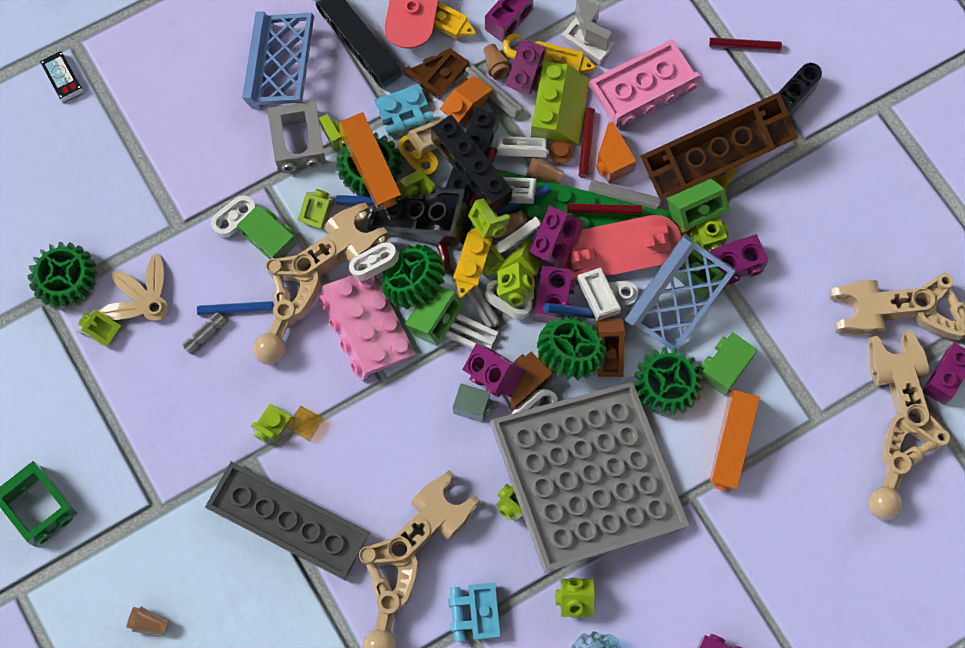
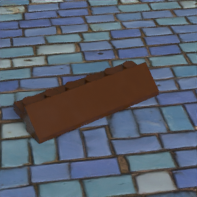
(719, 146)

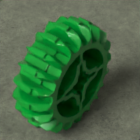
(356, 182)
(76, 260)
(413, 277)
(571, 348)
(677, 385)

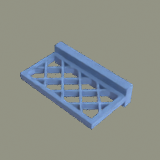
(259, 60)
(663, 278)

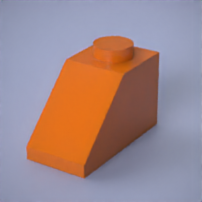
(465, 99)
(614, 155)

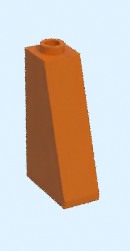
(369, 160)
(733, 439)

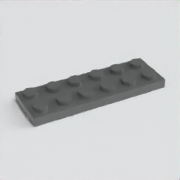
(287, 520)

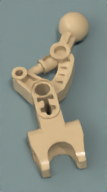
(341, 244)
(874, 307)
(901, 375)
(434, 516)

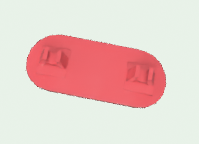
(410, 22)
(624, 246)

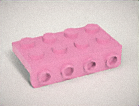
(644, 83)
(365, 325)

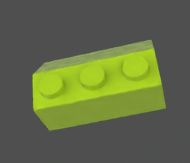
(560, 103)

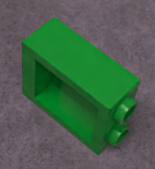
(17, 485)

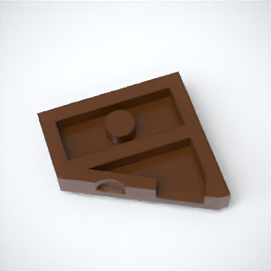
(438, 72)

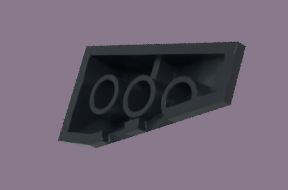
(429, 218)

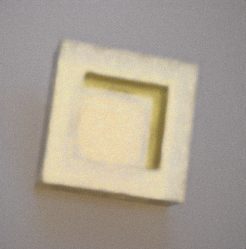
(304, 423)

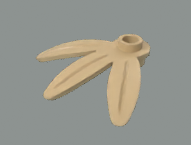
(143, 298)

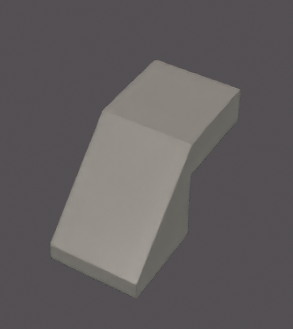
(587, 16)

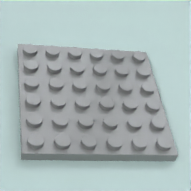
(588, 475)

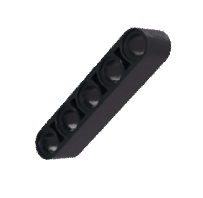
(360, 41)
(801, 86)

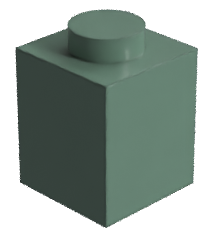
(472, 403)

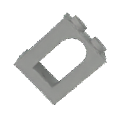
(293, 114)

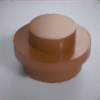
(561, 152)

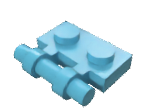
(402, 104)
(483, 612)

